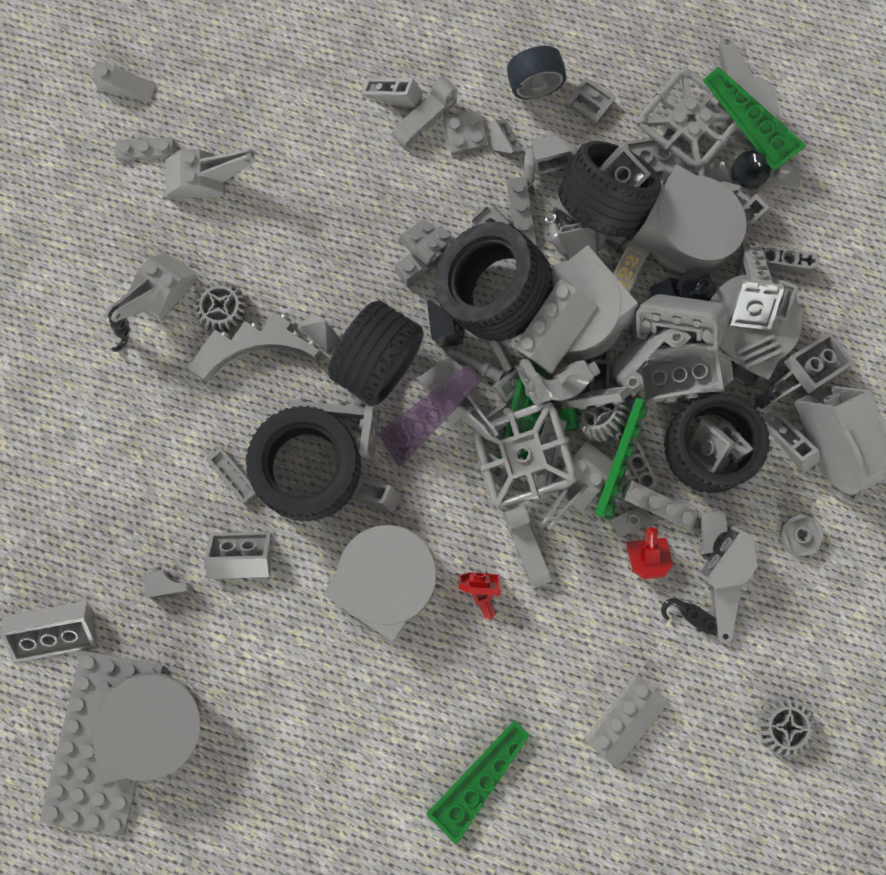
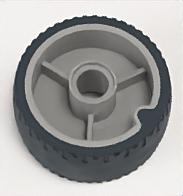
(536, 72)

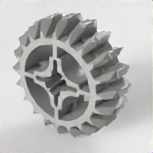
(214, 311)
(604, 421)
(786, 735)

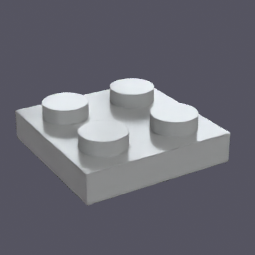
(465, 132)

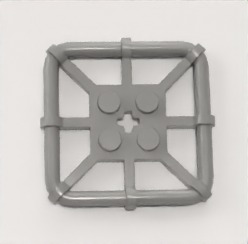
(678, 122)
(535, 461)

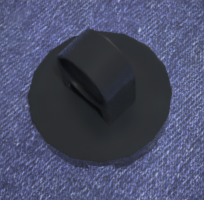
(751, 169)
(696, 285)

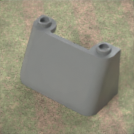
(687, 314)
(625, 366)

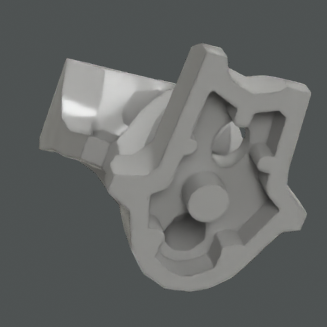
(564, 385)

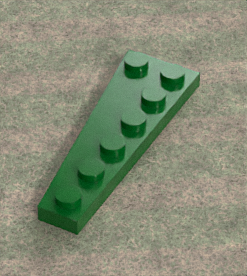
(606, 504)

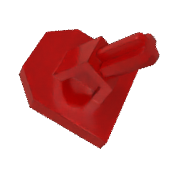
(650, 556)
(481, 587)

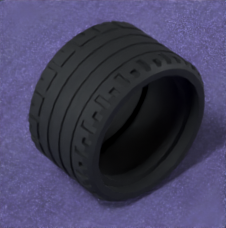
(601, 200)
(375, 352)
(742, 416)

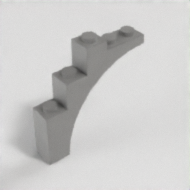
(222, 348)

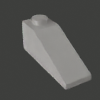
(122, 82)
(394, 91)
(793, 443)

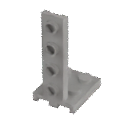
(757, 296)
(368, 424)

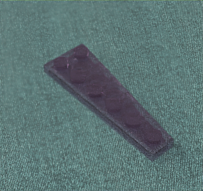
(421, 420)

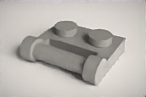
(594, 96)

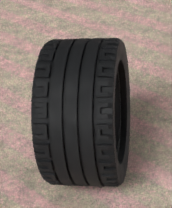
(466, 261)
(274, 434)

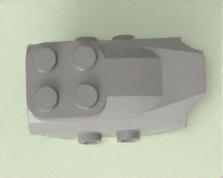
(684, 373)

